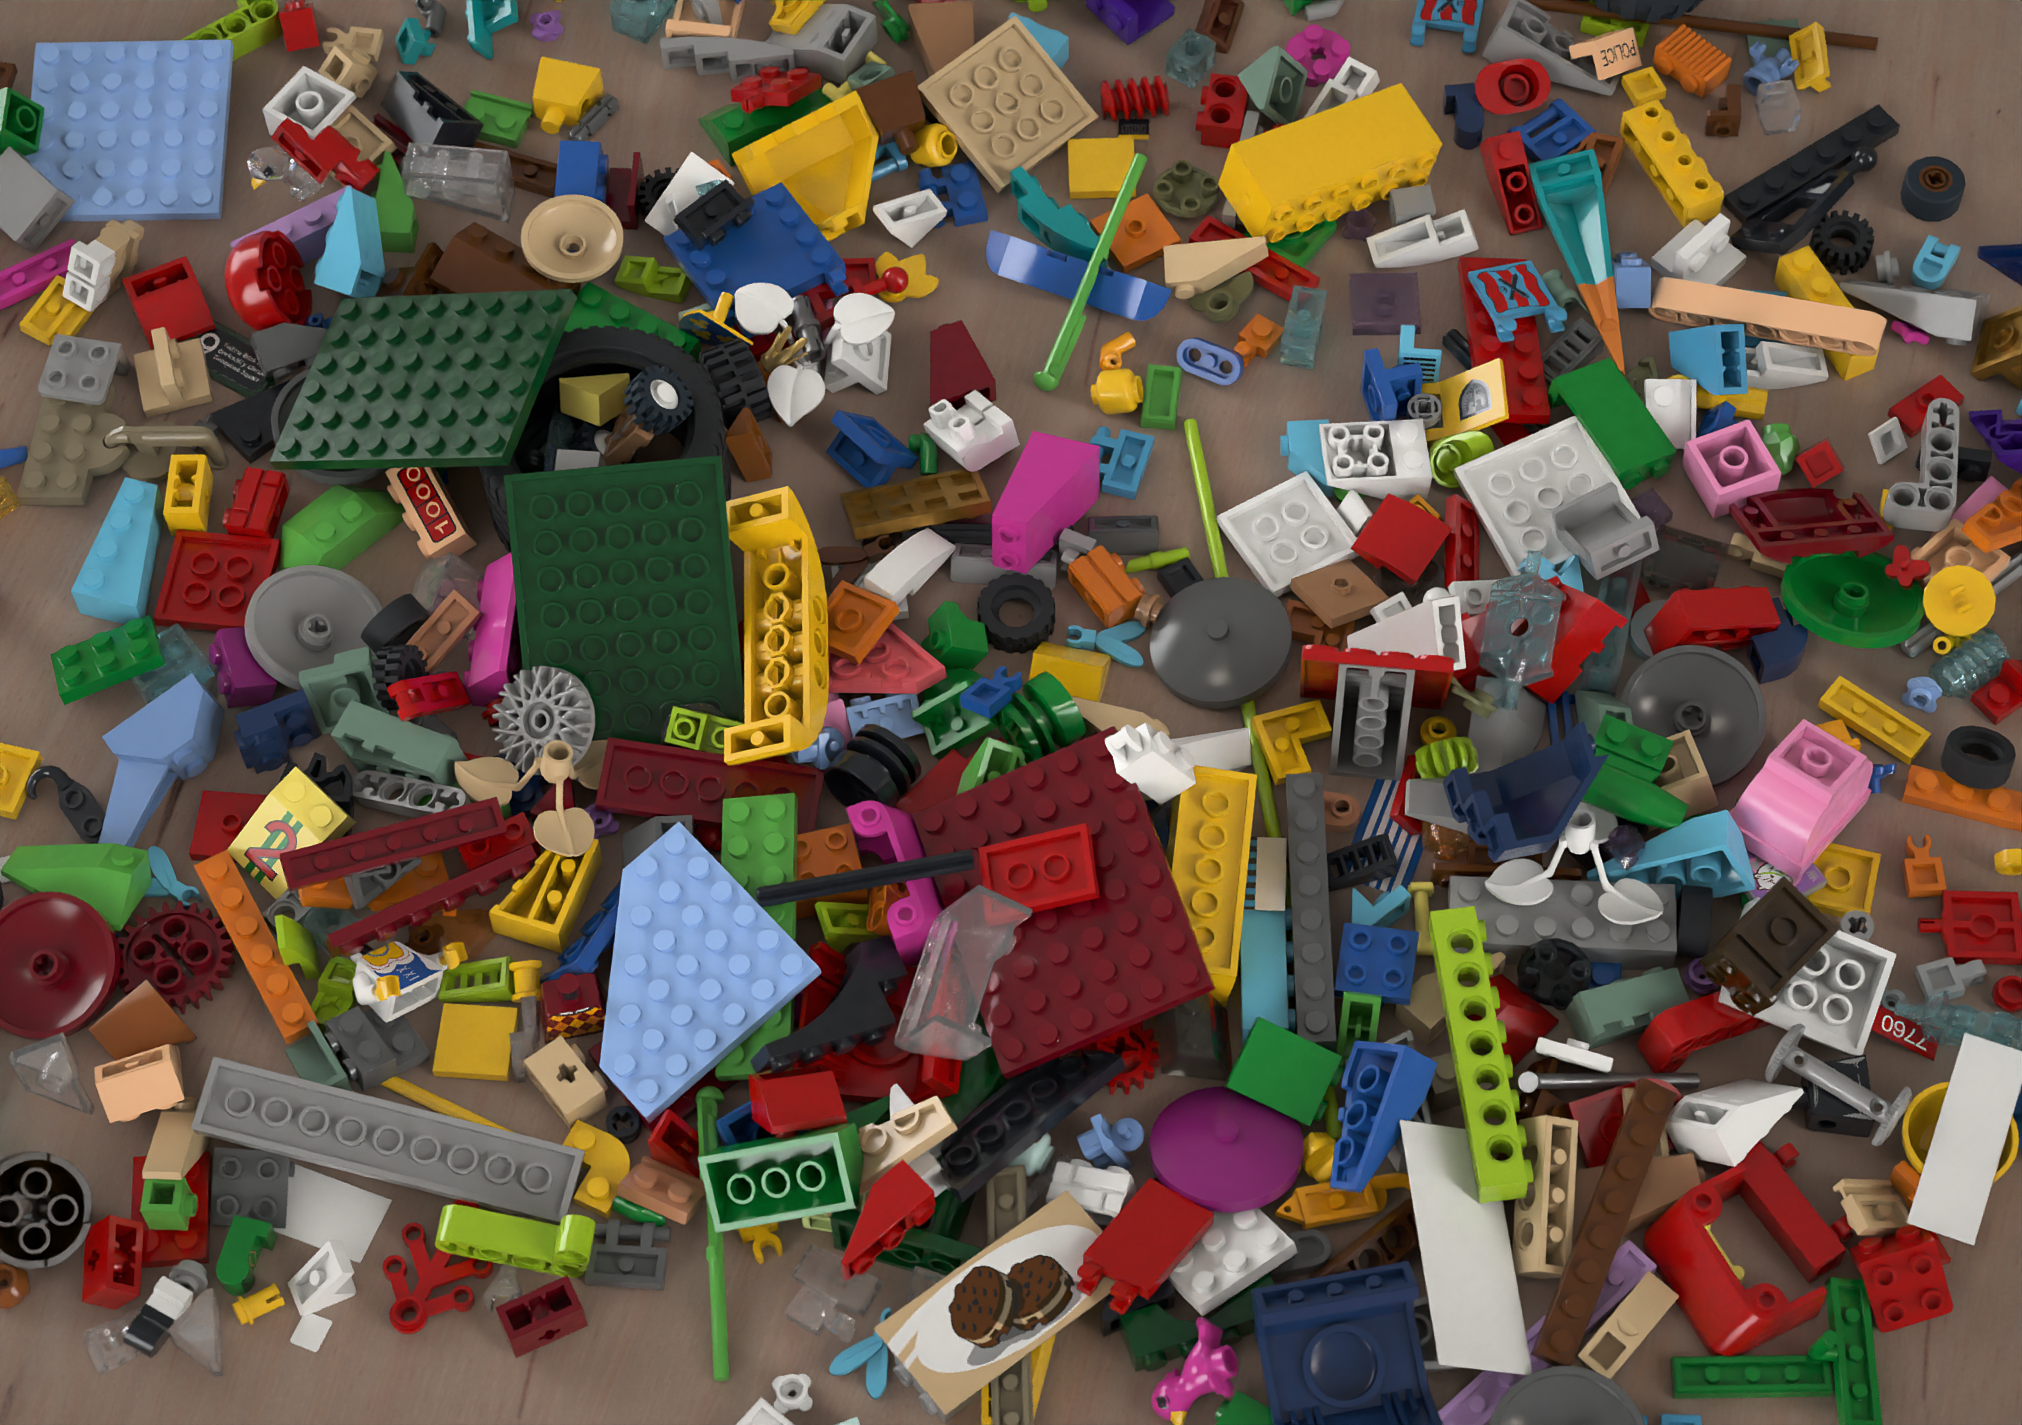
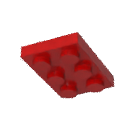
(1043, 868)
(170, 1247)

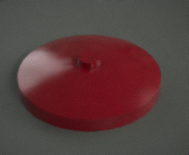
(54, 965)

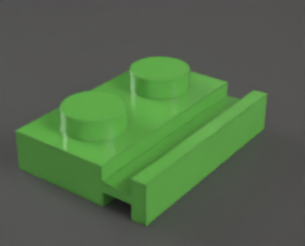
(503, 118)

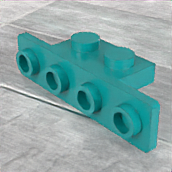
(486, 18)

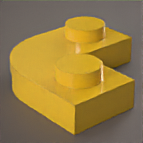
(607, 1167)

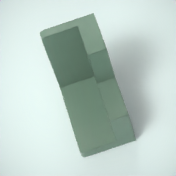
(316, 1061)

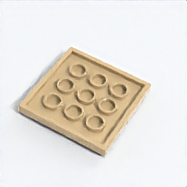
(1006, 103)

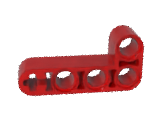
(1689, 1028)

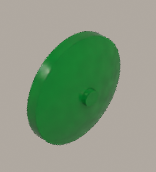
(1851, 599)

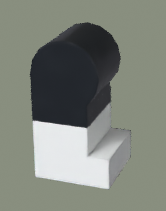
(159, 1313)

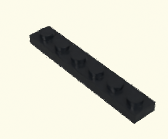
(1808, 164)

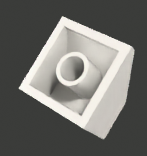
(309, 102)

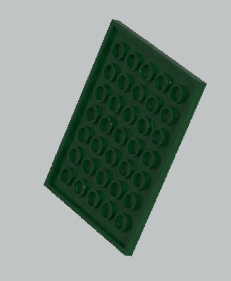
(424, 381)
(629, 588)

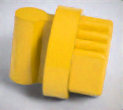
(1318, 1155)

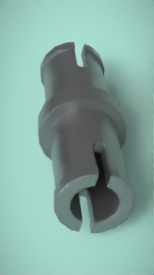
(807, 327)

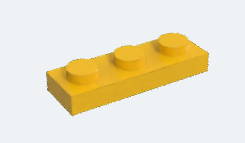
(1874, 720)

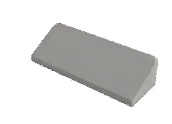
(974, 565)

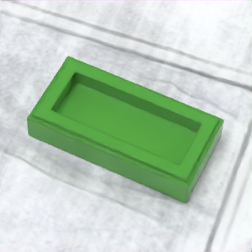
(1161, 397)

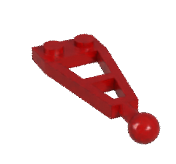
(893, 280)

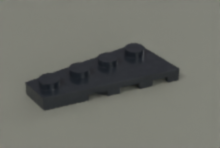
(248, 423)

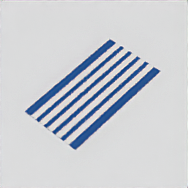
(1376, 822)

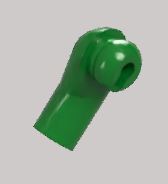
(928, 452)
(636, 1212)

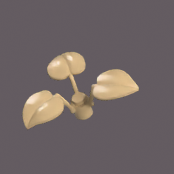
(559, 831)

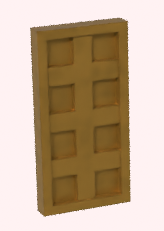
(915, 503)

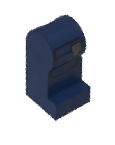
(1467, 112)

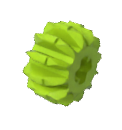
(1443, 756)

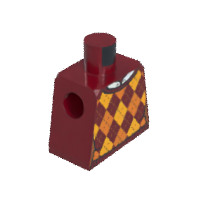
(572, 1006)

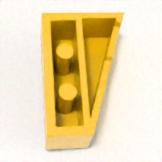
(547, 899)

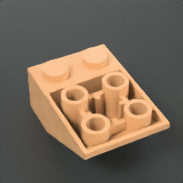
(140, 1083)

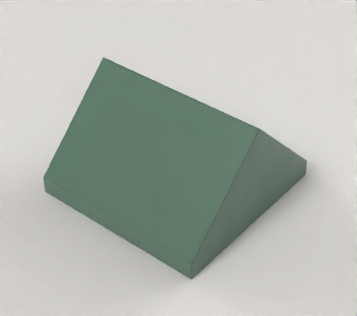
(1275, 84)

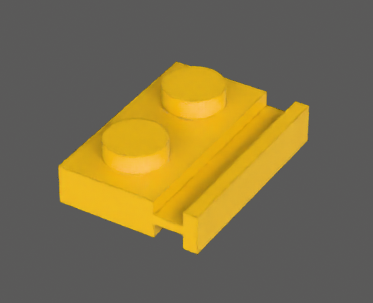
(54, 315)

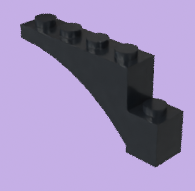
(852, 1017)

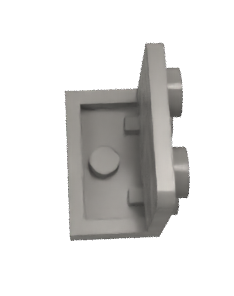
(81, 369)

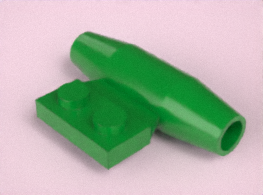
(1627, 776)

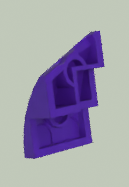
(2001, 436)

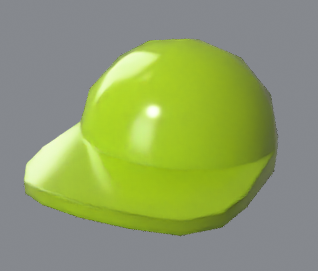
(1455, 451)

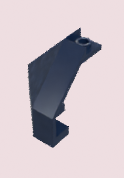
(1527, 801)

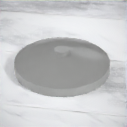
(305, 619)

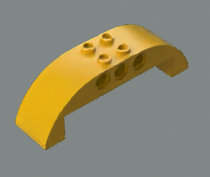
(782, 628)

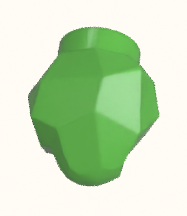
(1781, 445)

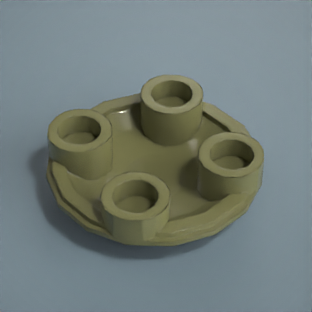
(1186, 190)

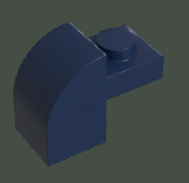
(1779, 651)

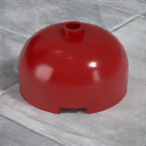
(267, 281)

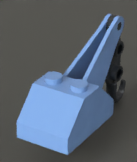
(154, 747)

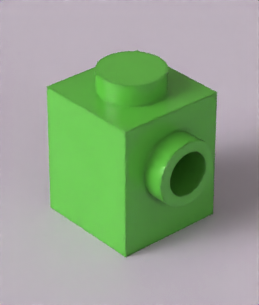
(168, 1204)

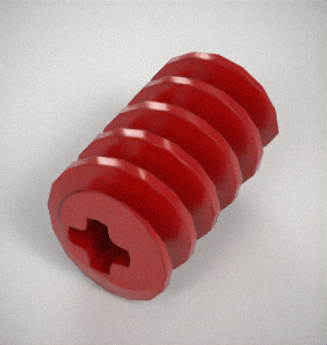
(1134, 98)

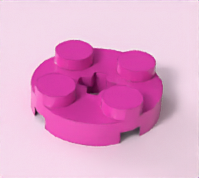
(1322, 42)

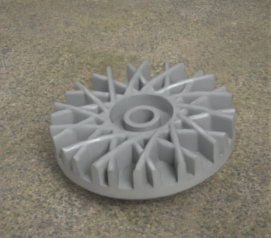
(543, 708)

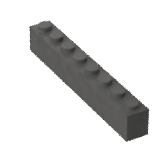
(1311, 909)

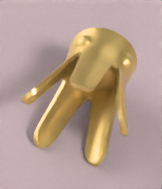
(776, 356)

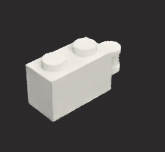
(1151, 761)

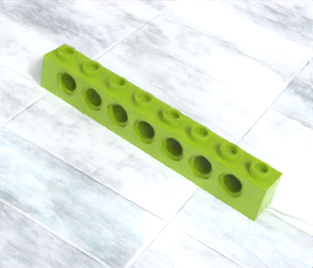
(1493, 1178)

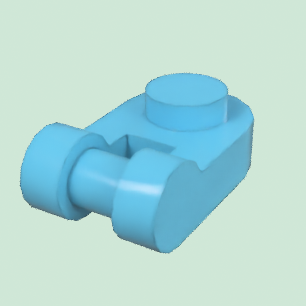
(1931, 270)

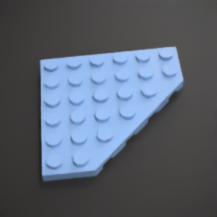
(689, 972)

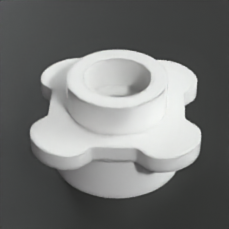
(788, 1383)

